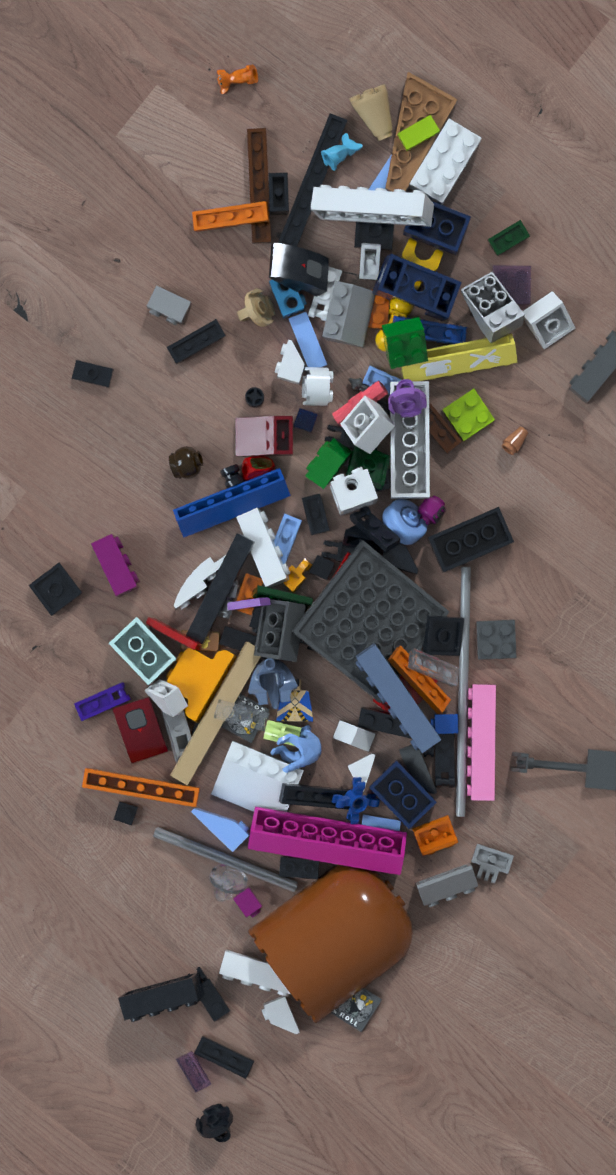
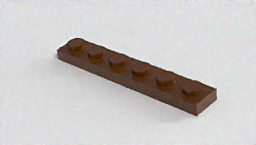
(259, 180)

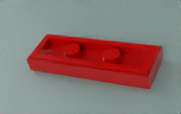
(173, 633)

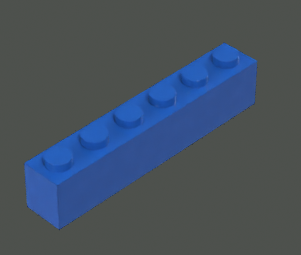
(231, 502)

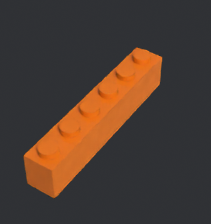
(141, 787)

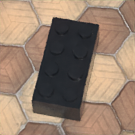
(470, 539)
(161, 996)

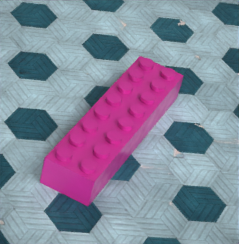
(327, 840)

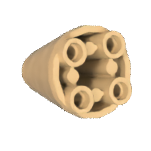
(374, 110)

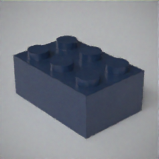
(445, 231)
(402, 794)

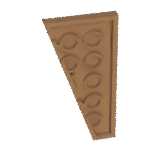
(418, 102)

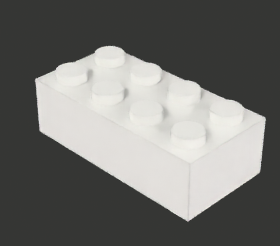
(445, 162)

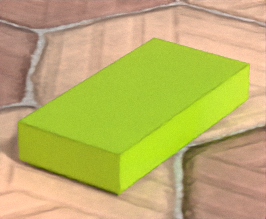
(418, 133)

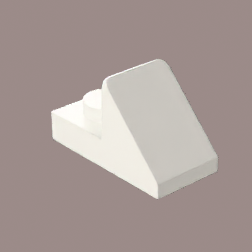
(369, 261)

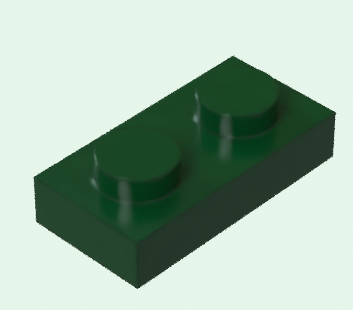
(508, 238)

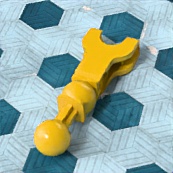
(399, 307)

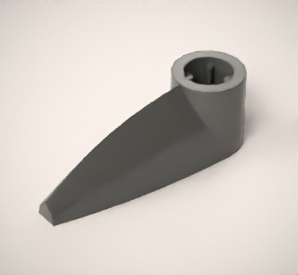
(417, 767)

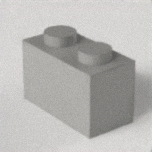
(168, 305)

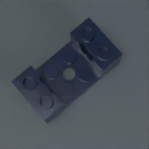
(398, 280)

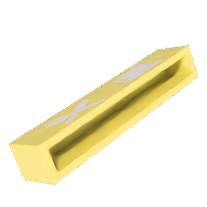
(463, 358)

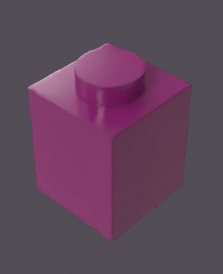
(248, 903)

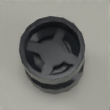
(232, 476)

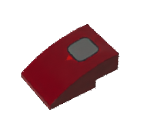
(140, 730)

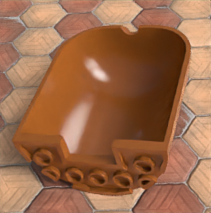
(335, 937)

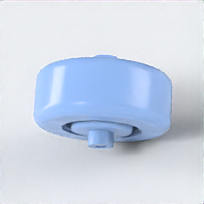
(404, 521)

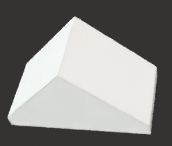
(354, 735)
(362, 767)

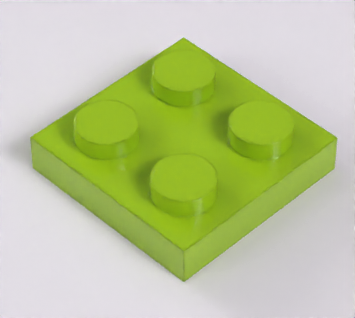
(468, 415)

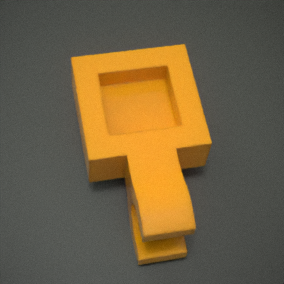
(296, 575)

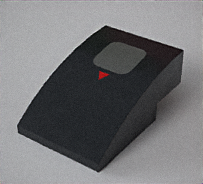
(299, 268)

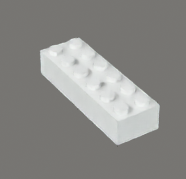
(372, 205)
(410, 451)

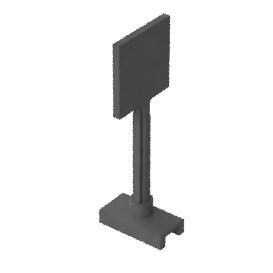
(599, 768)

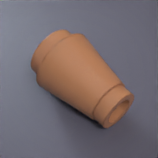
(515, 440)

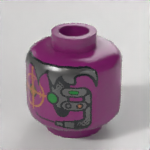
(432, 510)

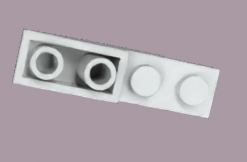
(195, 582)

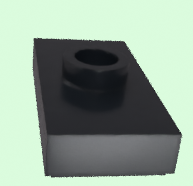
(92, 373)

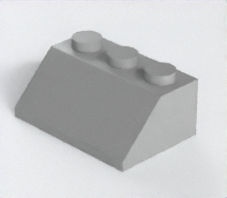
(348, 314)
(447, 885)

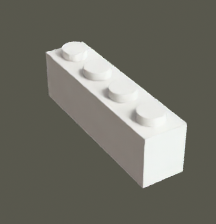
(264, 550)
(251, 971)

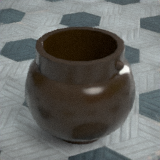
(185, 462)

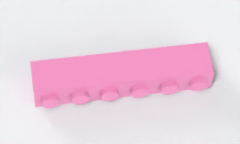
(482, 742)

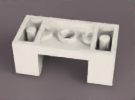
(353, 500)

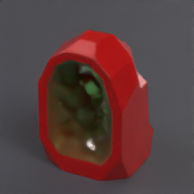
(256, 466)

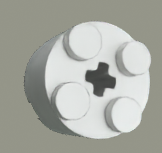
(317, 386)

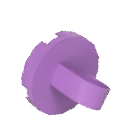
(407, 400)

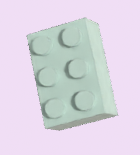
(142, 651)

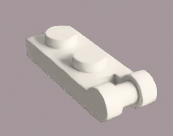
(325, 298)

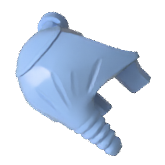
(308, 752)

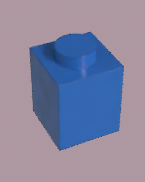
(445, 723)

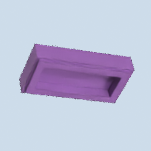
(251, 603)

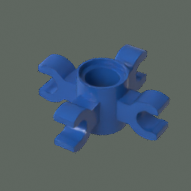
(350, 798)

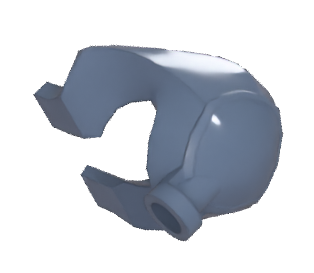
(276, 679)

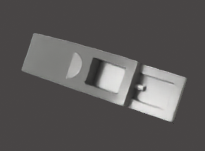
(178, 732)

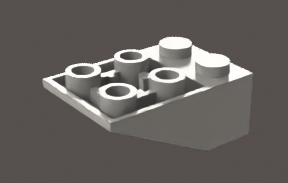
(492, 307)

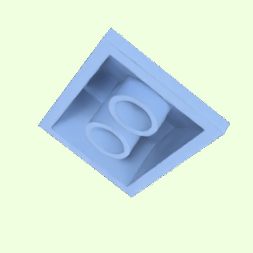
(224, 828)

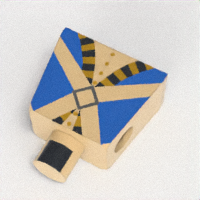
(298, 708)

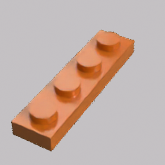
(230, 216)
(421, 683)

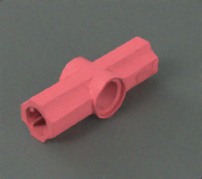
(374, 392)

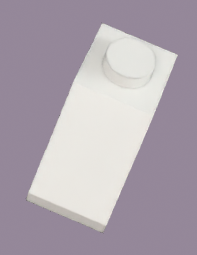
(167, 697)
(280, 1014)

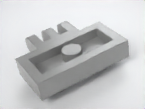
(491, 862)

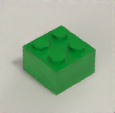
(405, 343)
(326, 466)

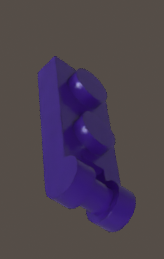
(101, 702)

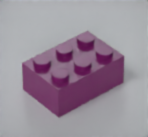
(115, 565)

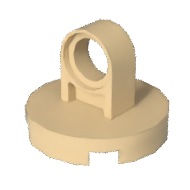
(257, 308)

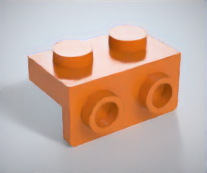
(435, 835)

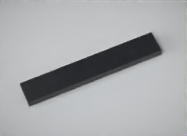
(220, 588)

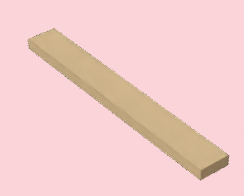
(209, 725)

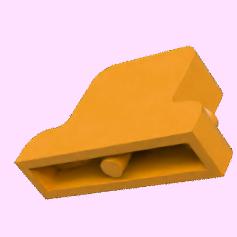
(199, 678)

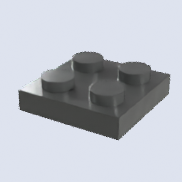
(496, 639)

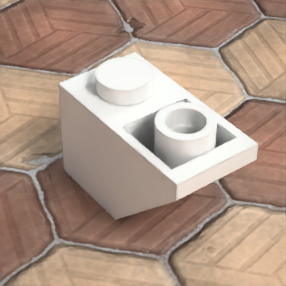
(291, 366)

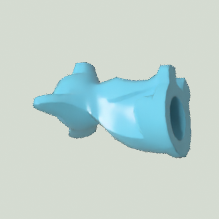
(338, 153)

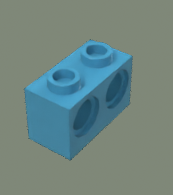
(282, 298)

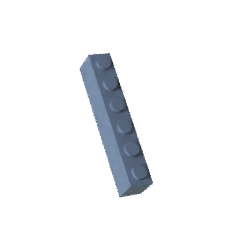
(398, 698)

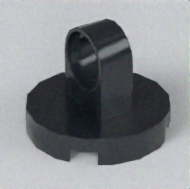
(215, 1122)

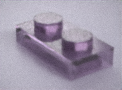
(193, 1071)

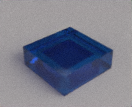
(305, 420)

